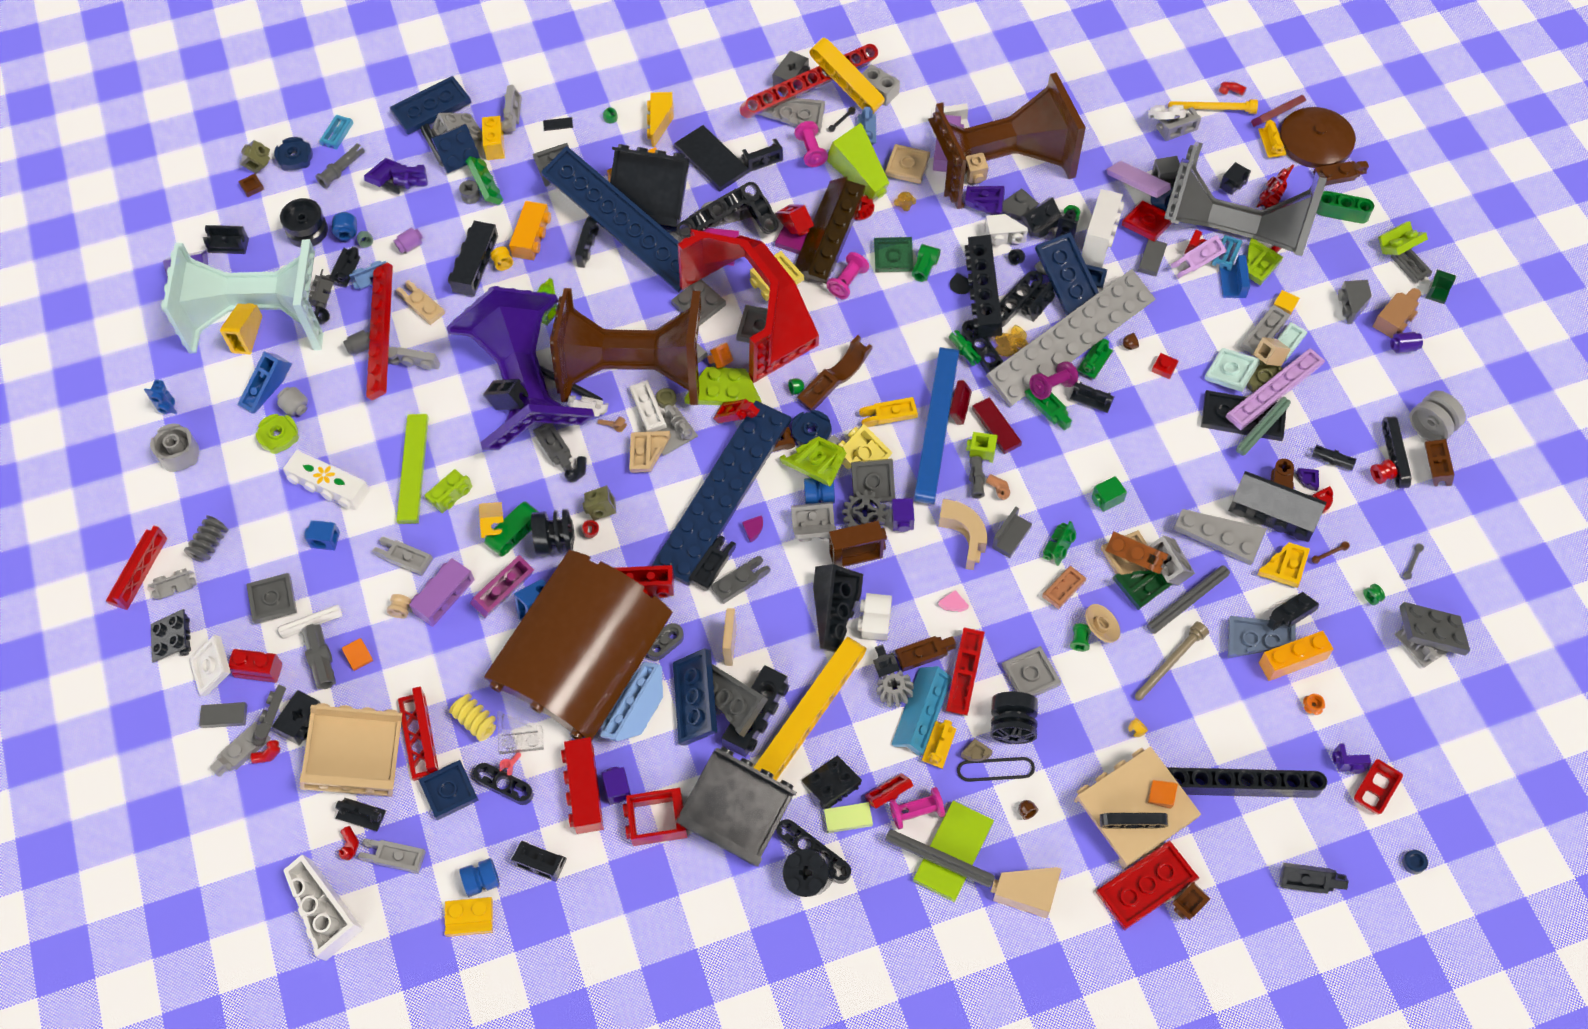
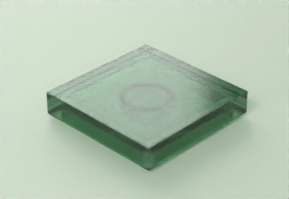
(893, 254)

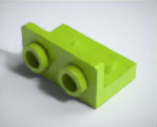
(1400, 239)
(449, 491)

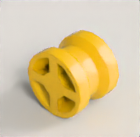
(501, 258)

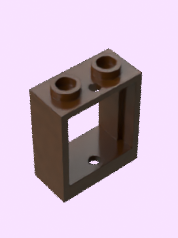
(857, 544)

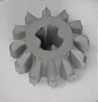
(903, 691)

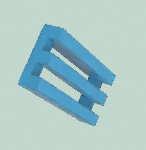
(339, 132)
(1222, 262)

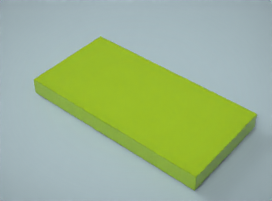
(960, 836)

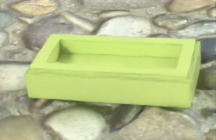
(848, 817)

